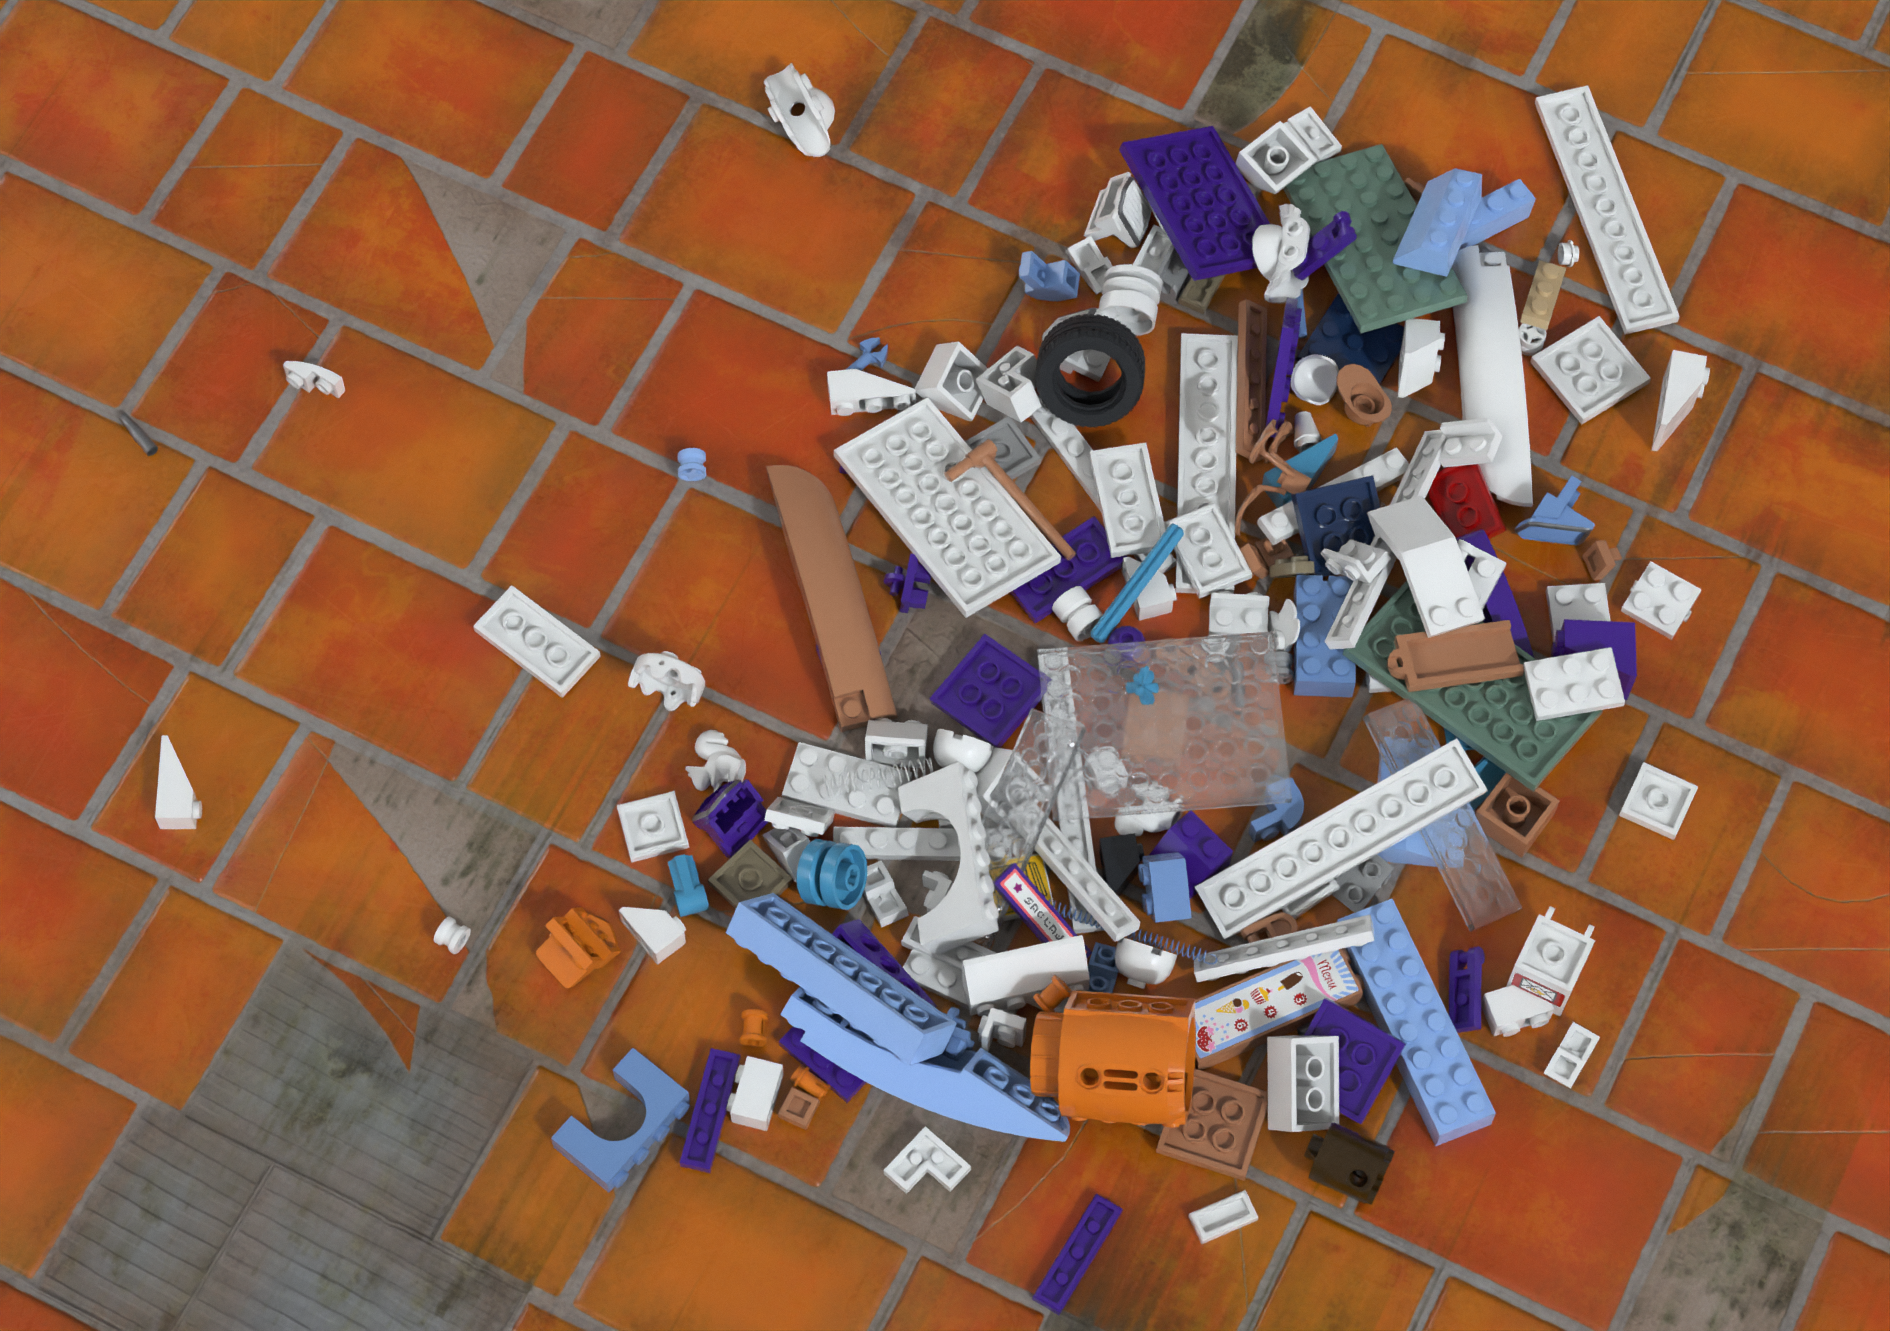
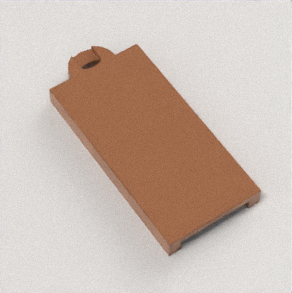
(1455, 657)

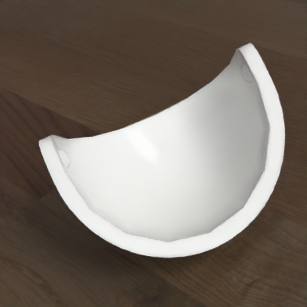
(1315, 379)

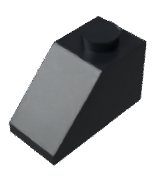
(1120, 860)

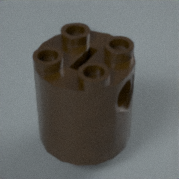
(1349, 1162)

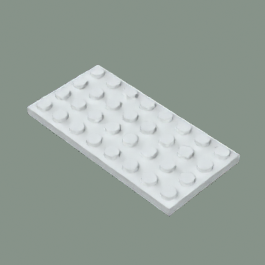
(959, 530)

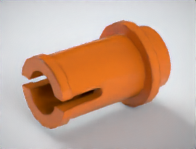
(809, 1082)

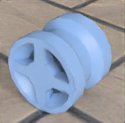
(691, 464)

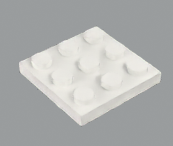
(1590, 370)

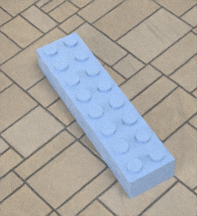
(841, 978)
(1412, 1011)

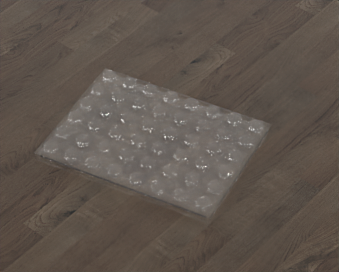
(1199, 746)

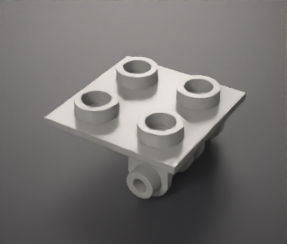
(1362, 882)

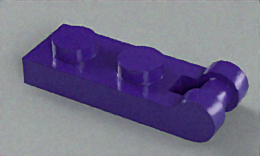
(1326, 244)
(1465, 988)

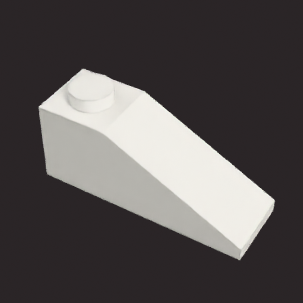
(175, 800)

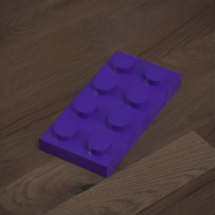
(1085, 569)

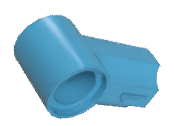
(688, 892)

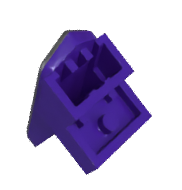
(732, 816)

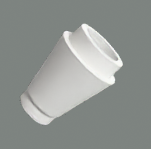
(1305, 432)

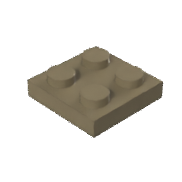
(749, 875)

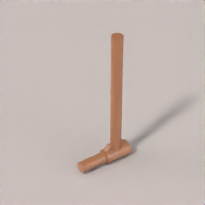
(984, 456)

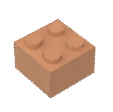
(1516, 814)

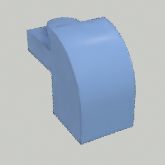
(1048, 281)
(1282, 817)

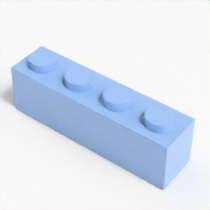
(1498, 212)

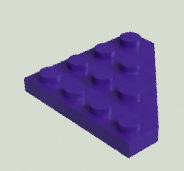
(1284, 362)

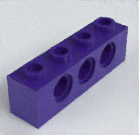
(861, 940)

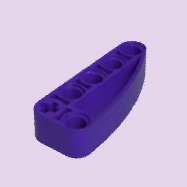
(1501, 602)

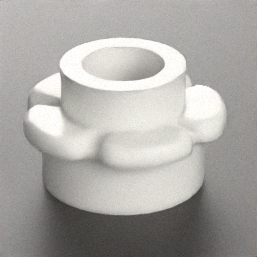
(1568, 253)

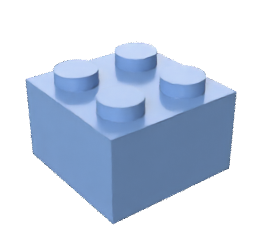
(1165, 887)

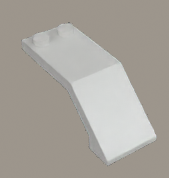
(1430, 564)

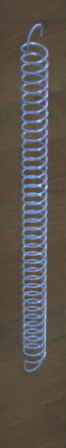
(1133, 934)

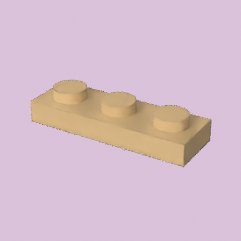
(1543, 295)

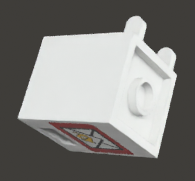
(1551, 961)

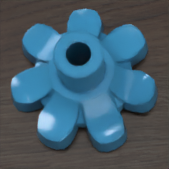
(1143, 686)

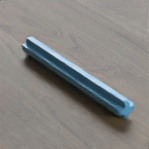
(1137, 583)

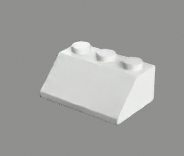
(1303, 1082)

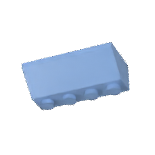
(1440, 222)

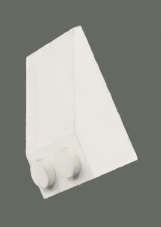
(1680, 388)

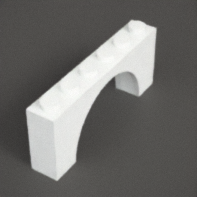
(969, 905)

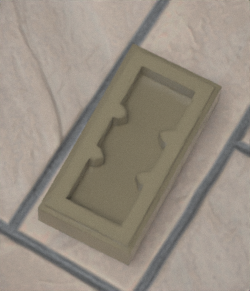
(1199, 293)

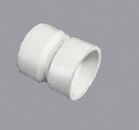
(1076, 609)

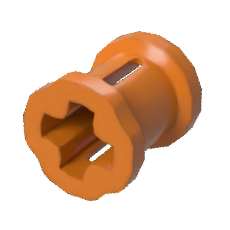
(1053, 994)
(754, 1028)

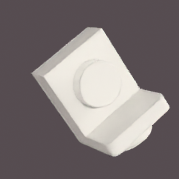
(940, 887)

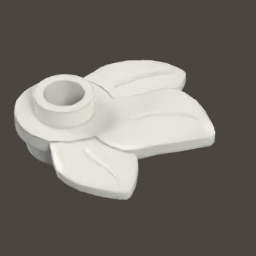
(1284, 626)

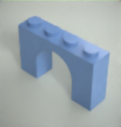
(608, 1160)

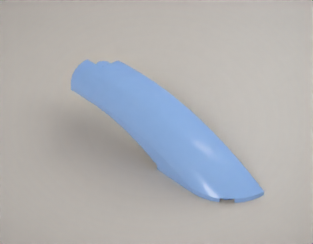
(970, 1090)

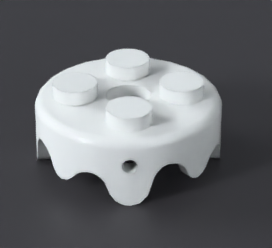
(669, 676)

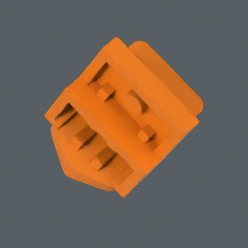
(577, 946)

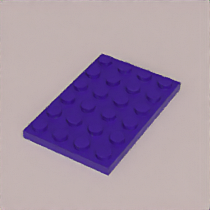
(1198, 199)

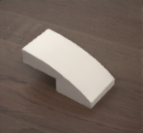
(1089, 263)
(883, 896)
(1571, 1055)

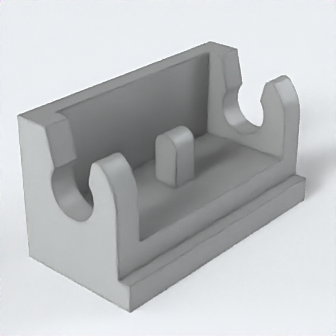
(1174, 276)

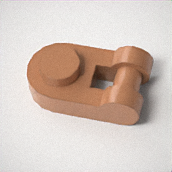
(1274, 926)

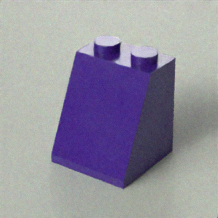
(1589, 635)

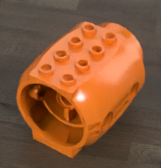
(1117, 1058)

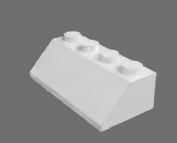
(1016, 975)

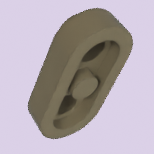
(1291, 567)

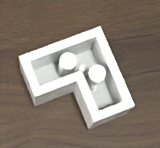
(1011, 384)

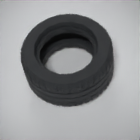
(1081, 406)

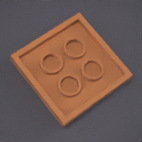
(1219, 1127)

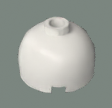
(962, 749)
(1143, 963)

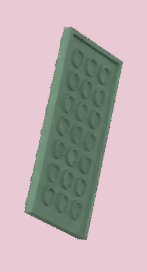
(1380, 212)
(1486, 715)

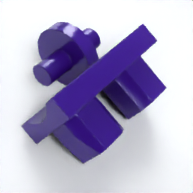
(911, 596)

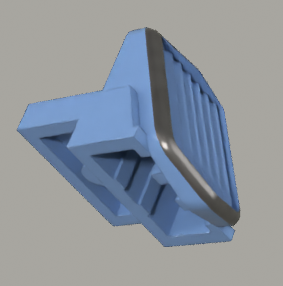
(1555, 519)

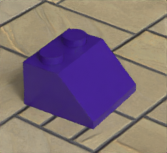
(1201, 847)

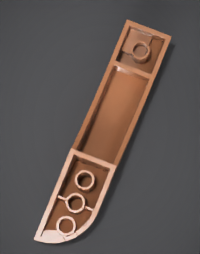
(832, 597)

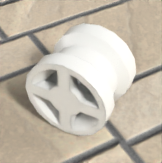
(1527, 334)
(452, 935)

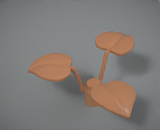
(1290, 478)

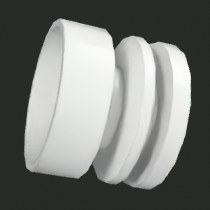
(1131, 297)

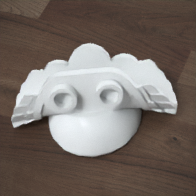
(810, 128)
(1281, 250)

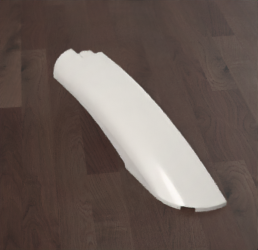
(1493, 369)

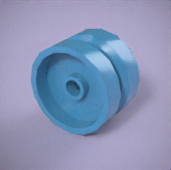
(832, 874)

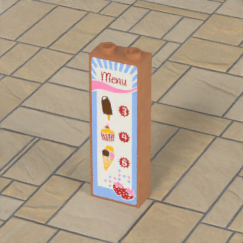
(1271, 1004)

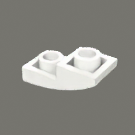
(308, 375)

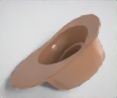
(1363, 395)

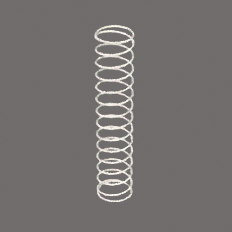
(878, 782)

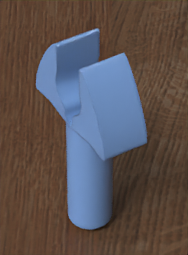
(868, 357)

